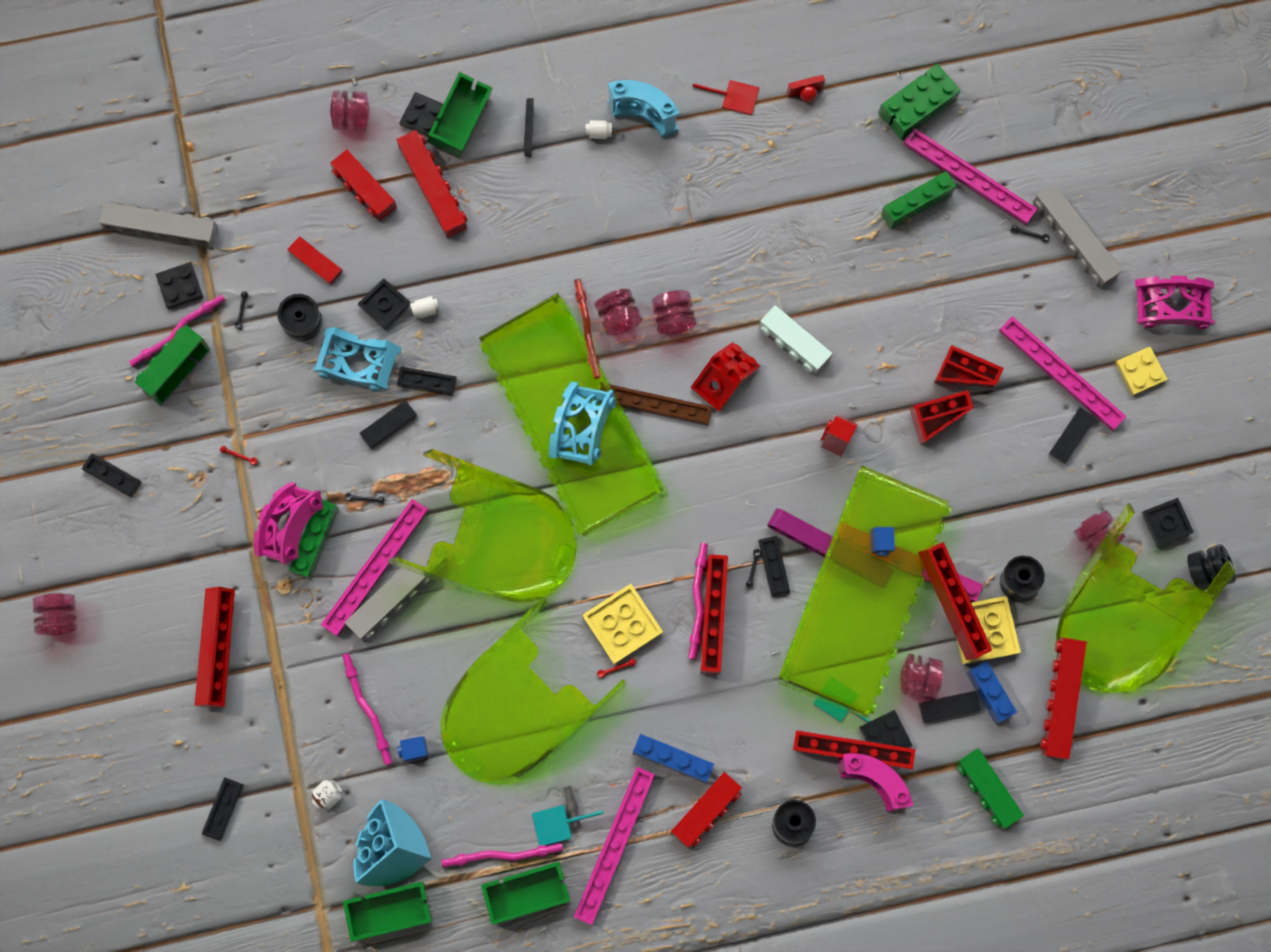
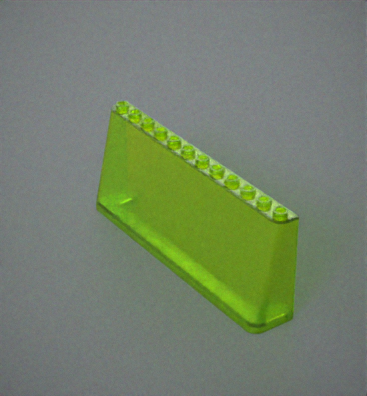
(536, 362)
(861, 597)

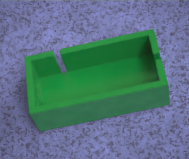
(919, 101)
(459, 115)
(172, 365)
(525, 893)
(387, 911)

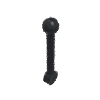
(1044, 238)
(238, 324)
(349, 497)
(756, 553)

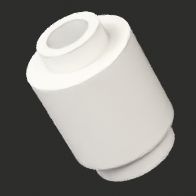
(598, 129)
(424, 307)

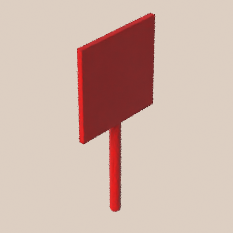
(738, 97)

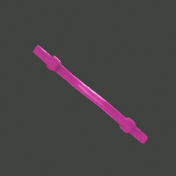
(147, 354)
(695, 638)
(351, 673)
(540, 851)

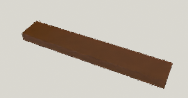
(662, 405)

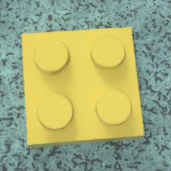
(1141, 371)

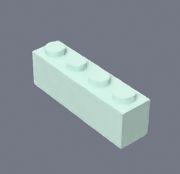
(795, 340)

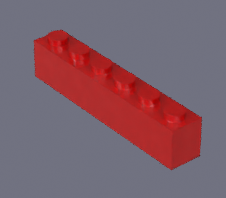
(431, 183)
(955, 601)
(714, 614)
(214, 647)
(1063, 698)
(838, 746)

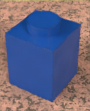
(882, 541)
(413, 749)

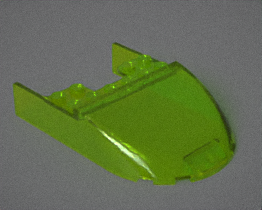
(509, 542)
(1128, 621)
(504, 718)

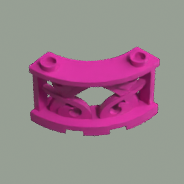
(1199, 288)
(285, 544)
(879, 776)

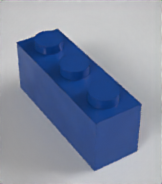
(991, 692)

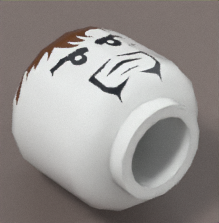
(326, 794)

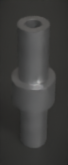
(571, 805)

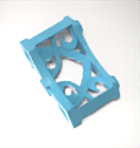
(646, 101)
(385, 353)
(574, 396)

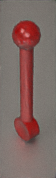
(223, 449)
(632, 662)

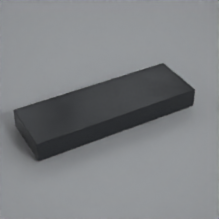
(529, 120)
(426, 381)
(388, 424)
(1072, 435)
(111, 475)
(774, 566)
(949, 706)
(222, 809)

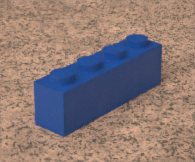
(673, 758)

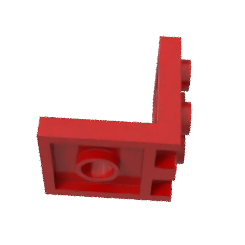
(729, 369)

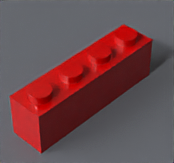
(363, 185)
(706, 809)

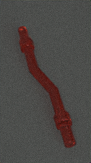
(593, 359)

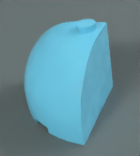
(389, 847)

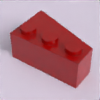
(967, 369)
(939, 413)
(838, 434)

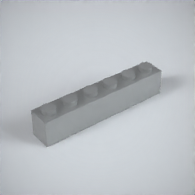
(158, 224)
(1077, 236)
(389, 598)

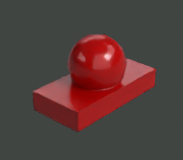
(806, 88)

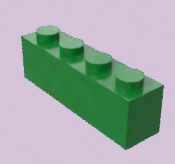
(918, 199)
(314, 541)
(989, 789)

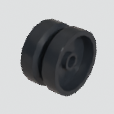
(289, 317)

